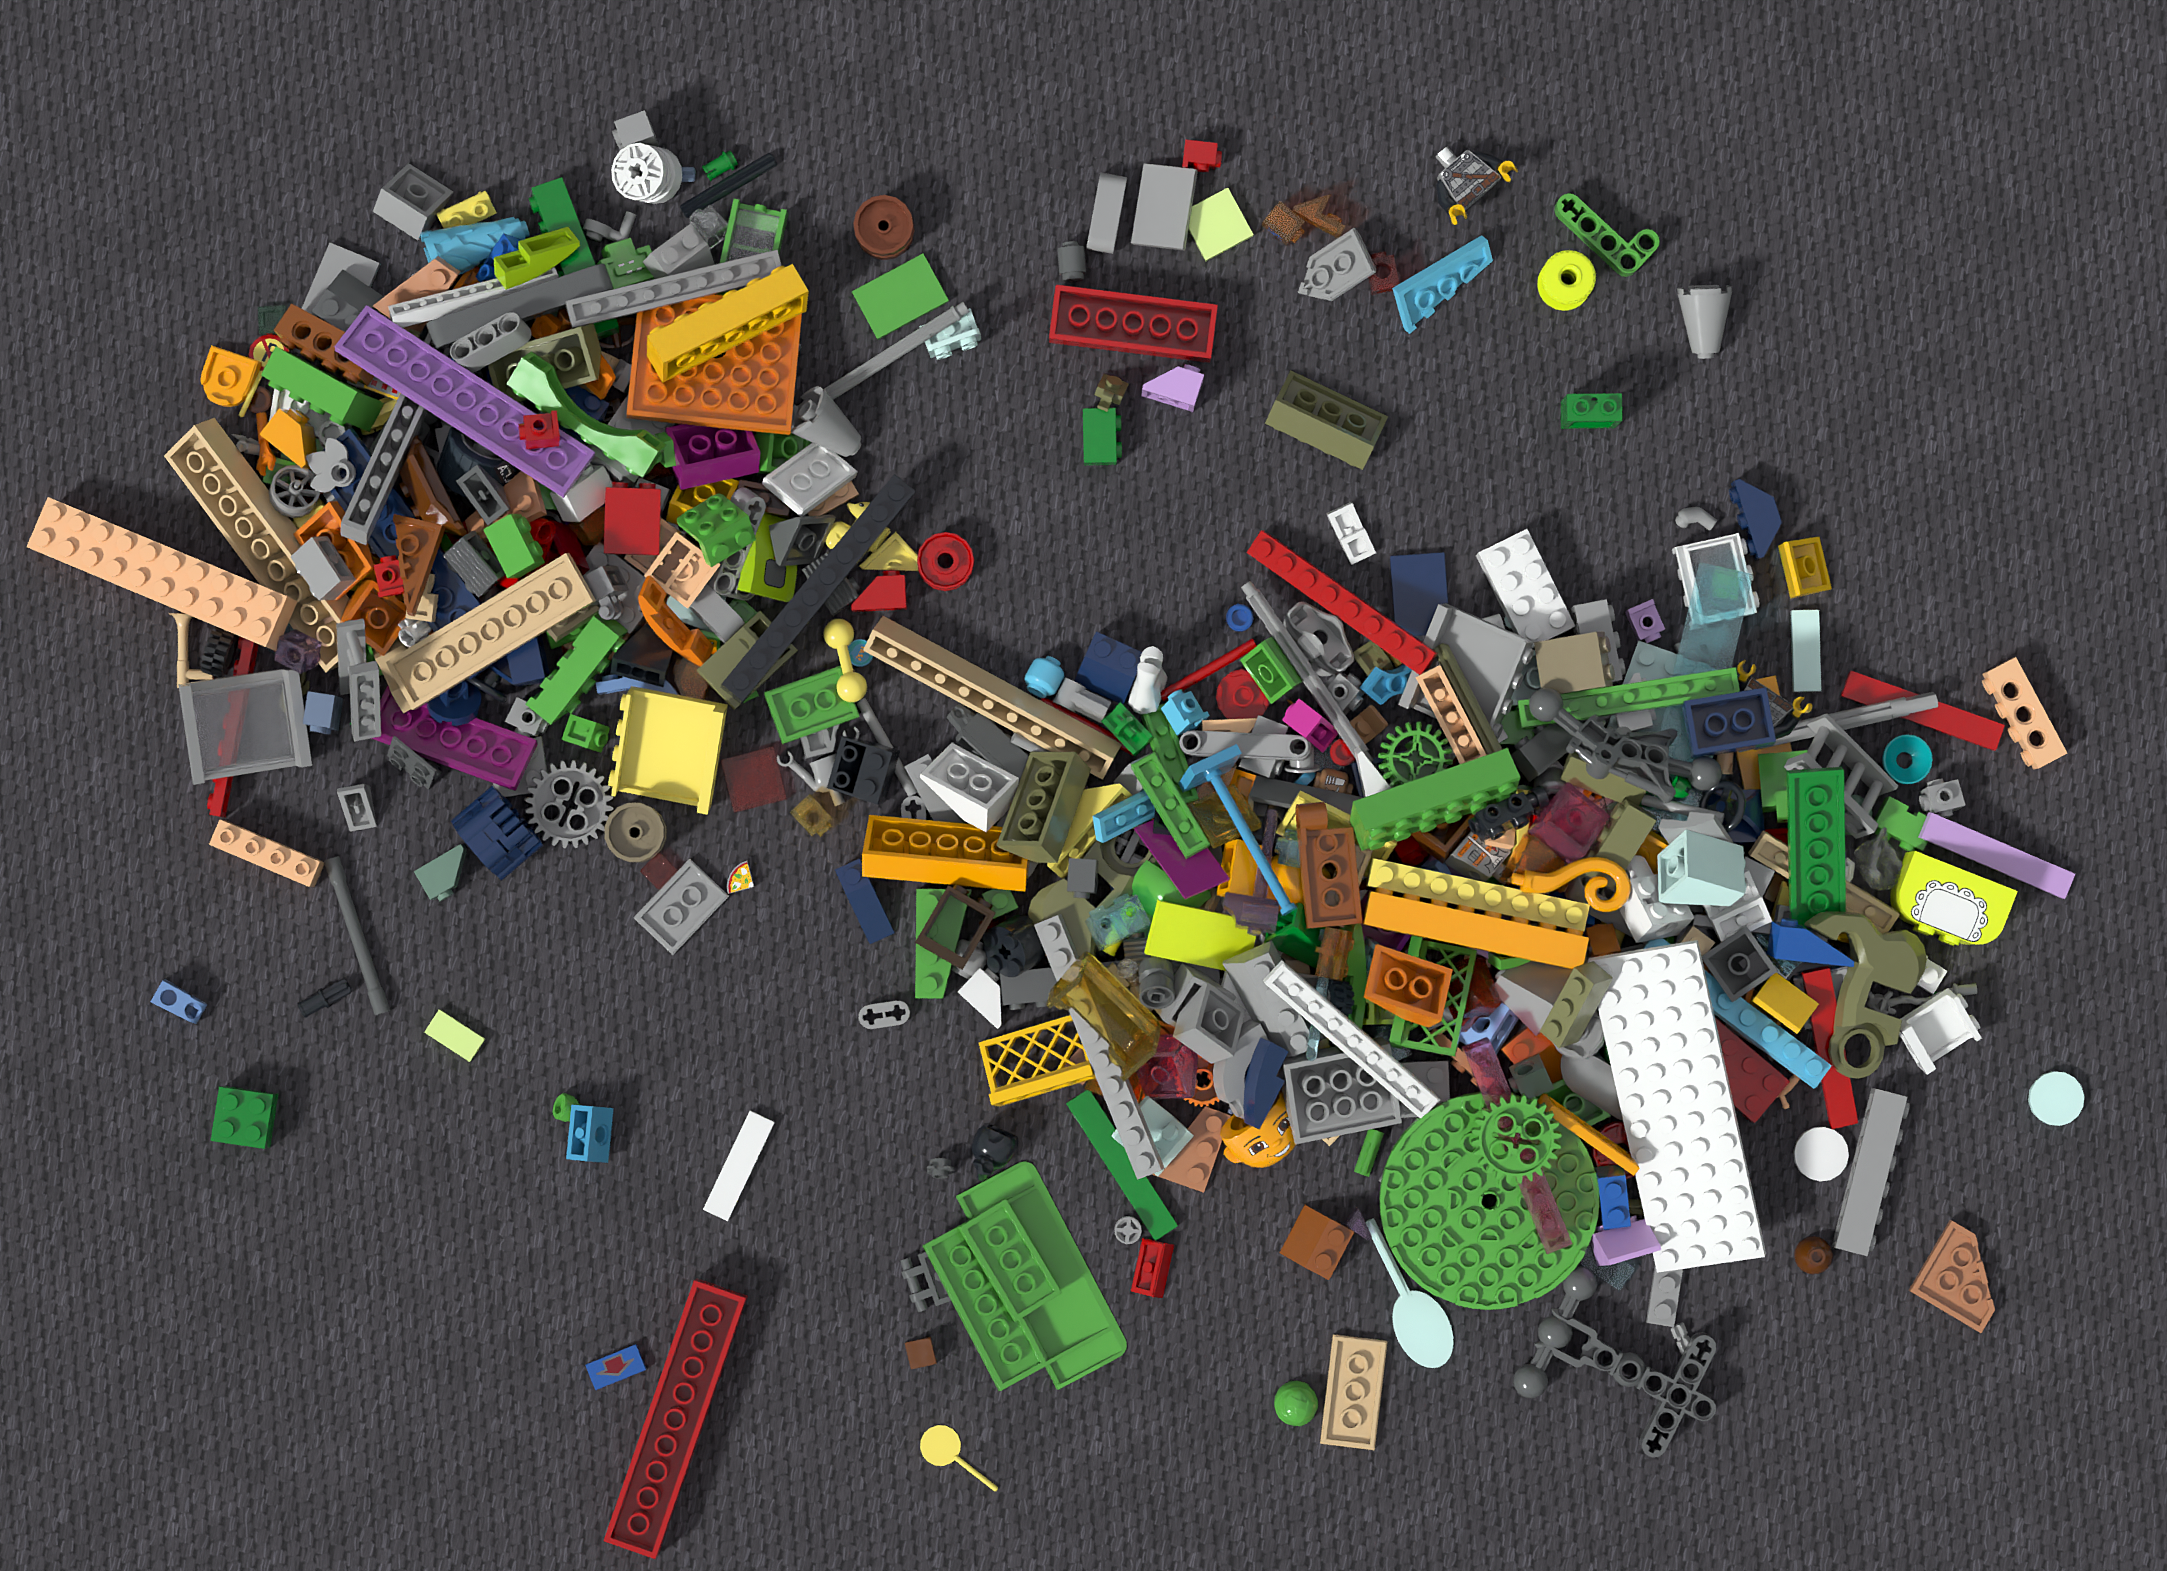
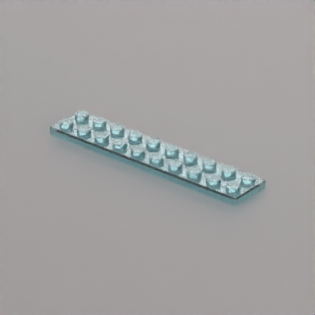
(1705, 646)

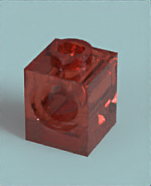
(1380, 285)

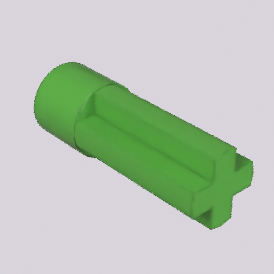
(1368, 1152)

